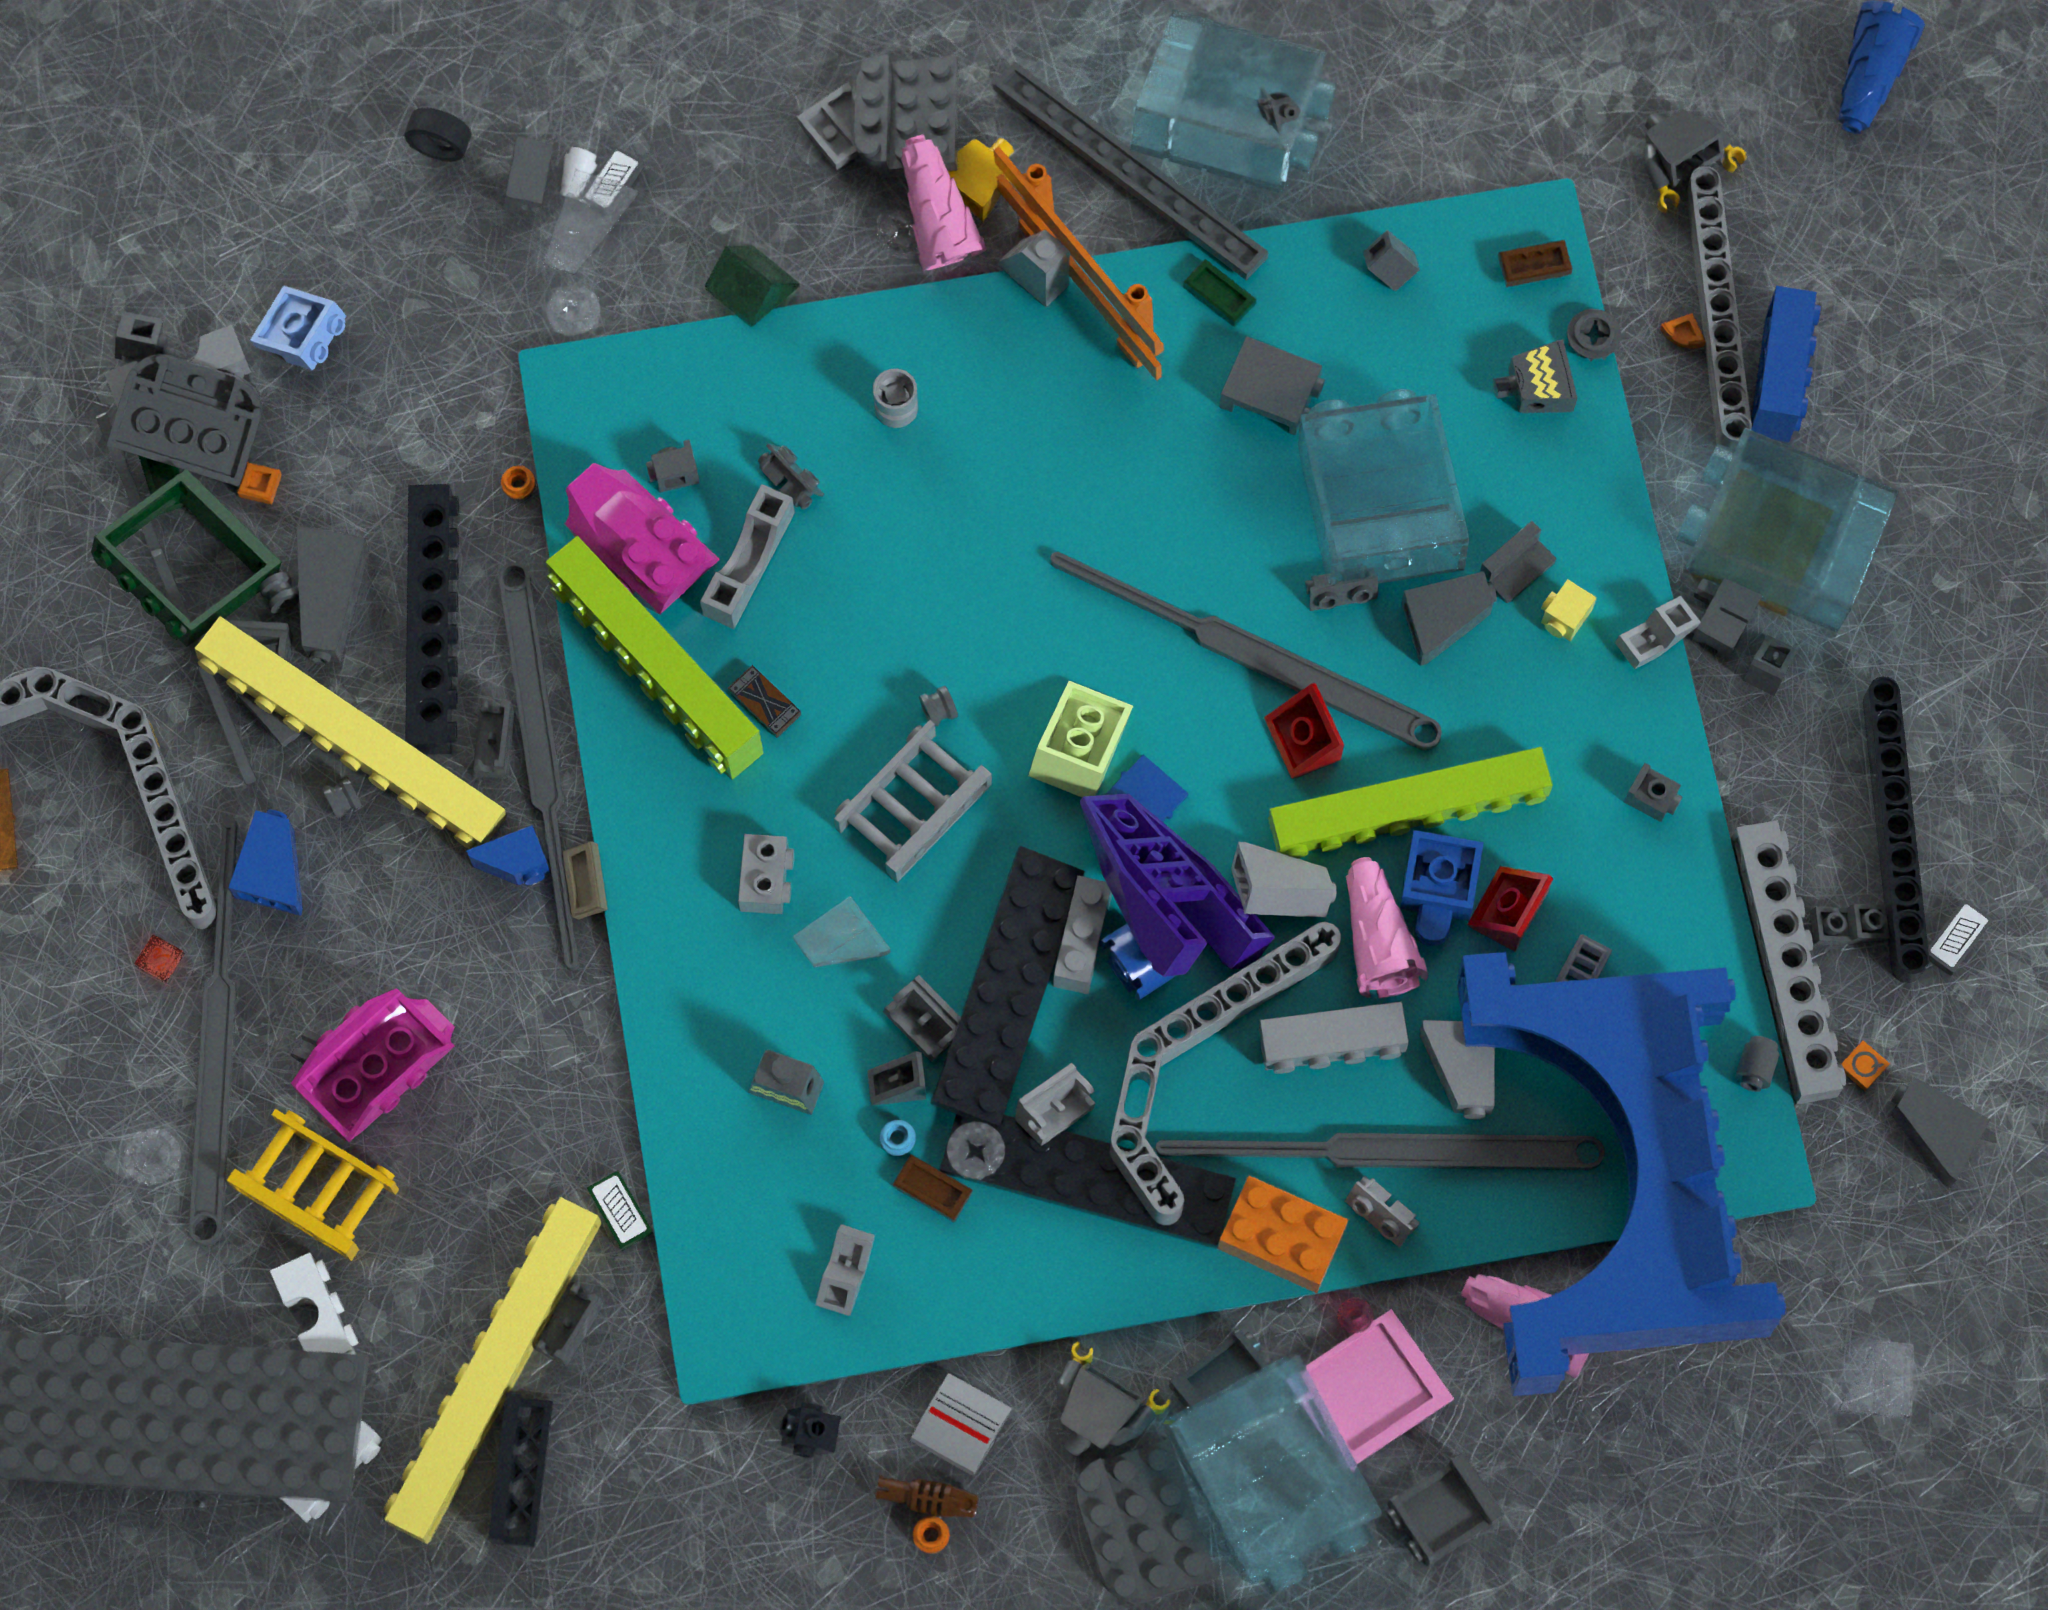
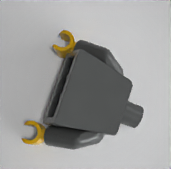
(1680, 146)
(1100, 1406)

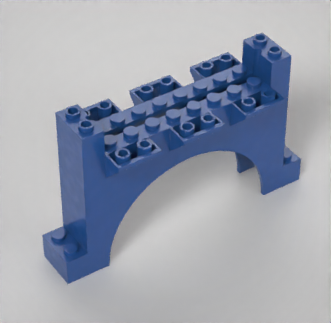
(1641, 1060)

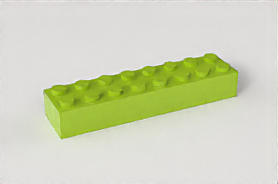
(653, 658)

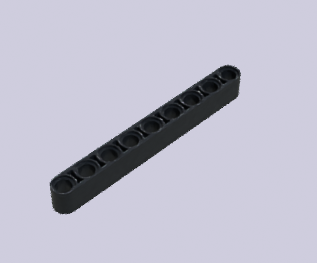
(1892, 844)

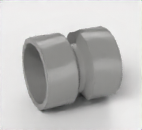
(895, 398)

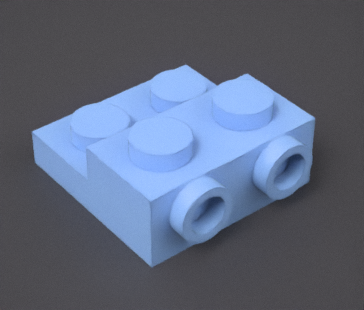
(299, 327)

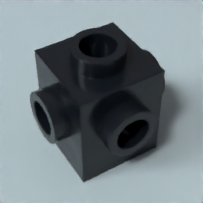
(810, 1430)

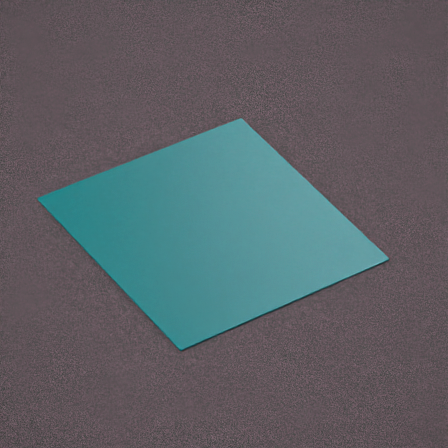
(940, 574)

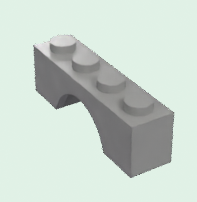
(216, 350)
(736, 581)

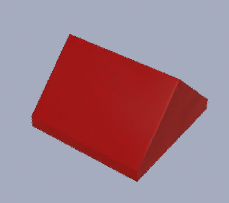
(1305, 732)
(1510, 905)

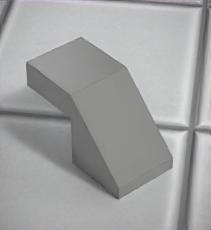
(1659, 632)
(845, 1270)

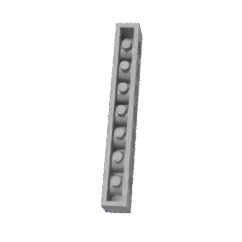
(1806, 1082)

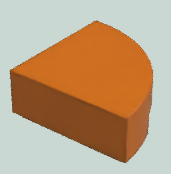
(1684, 332)

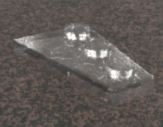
(585, 219)

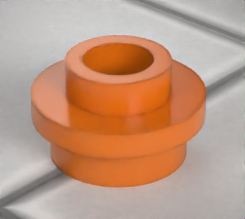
(518, 473)
(925, 1524)

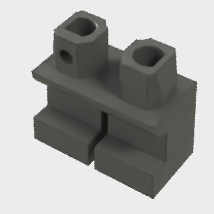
(1726, 616)

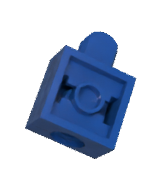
(1440, 883)

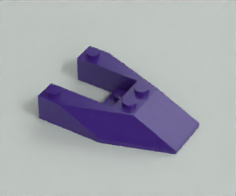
(1152, 870)

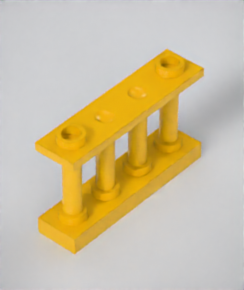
(282, 1200)

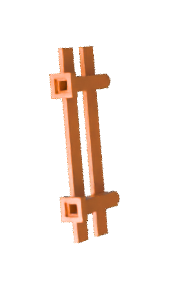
(1037, 214)

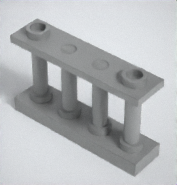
(924, 833)

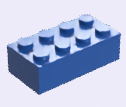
(1785, 363)

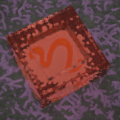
(159, 958)

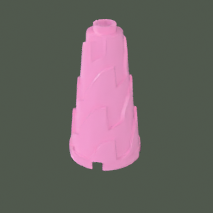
(942, 222)
(1382, 944)
(1491, 1300)

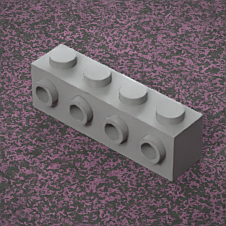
(1333, 1036)

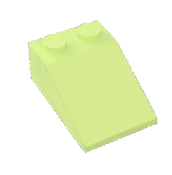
(1080, 740)

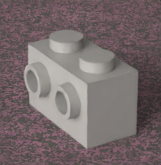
(764, 874)

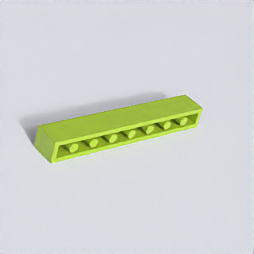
(1410, 803)

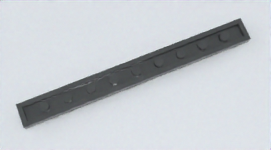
(1130, 171)

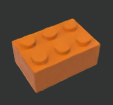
(1282, 1234)

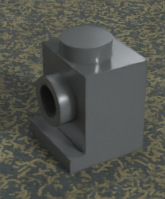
(139, 336)
(673, 468)
(1643, 799)

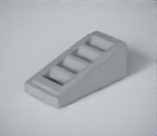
(1591, 948)

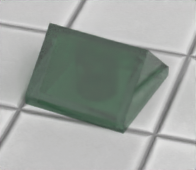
(749, 283)

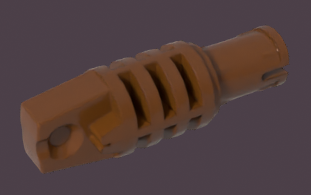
(929, 1497)

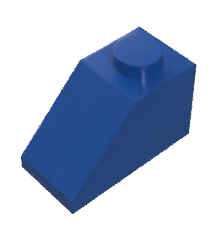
(512, 857)

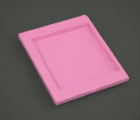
(1377, 1386)

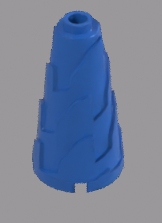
(1876, 58)

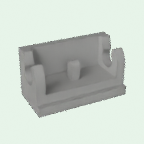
(1055, 1104)

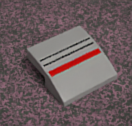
(960, 1424)

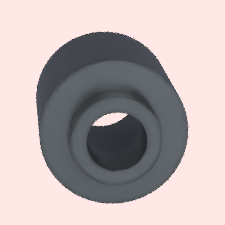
(1757, 1063)

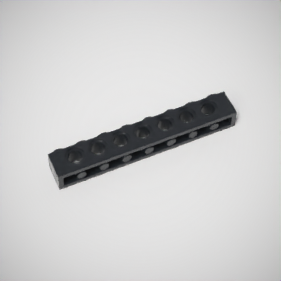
(423, 505)

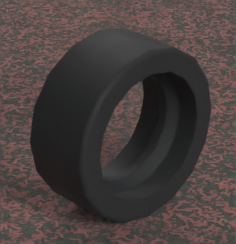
(437, 134)

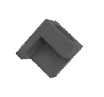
(1391, 260)

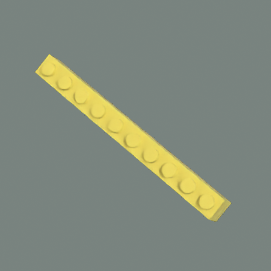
(350, 734)
(492, 1371)

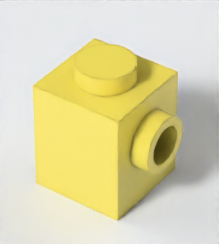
(1567, 610)

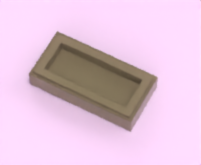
(584, 880)

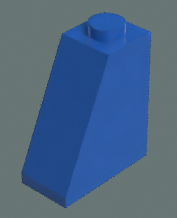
(269, 864)

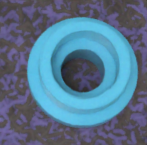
(892, 1128)

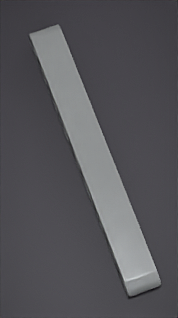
(1720, 294)

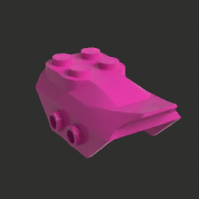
(636, 536)
(372, 1061)

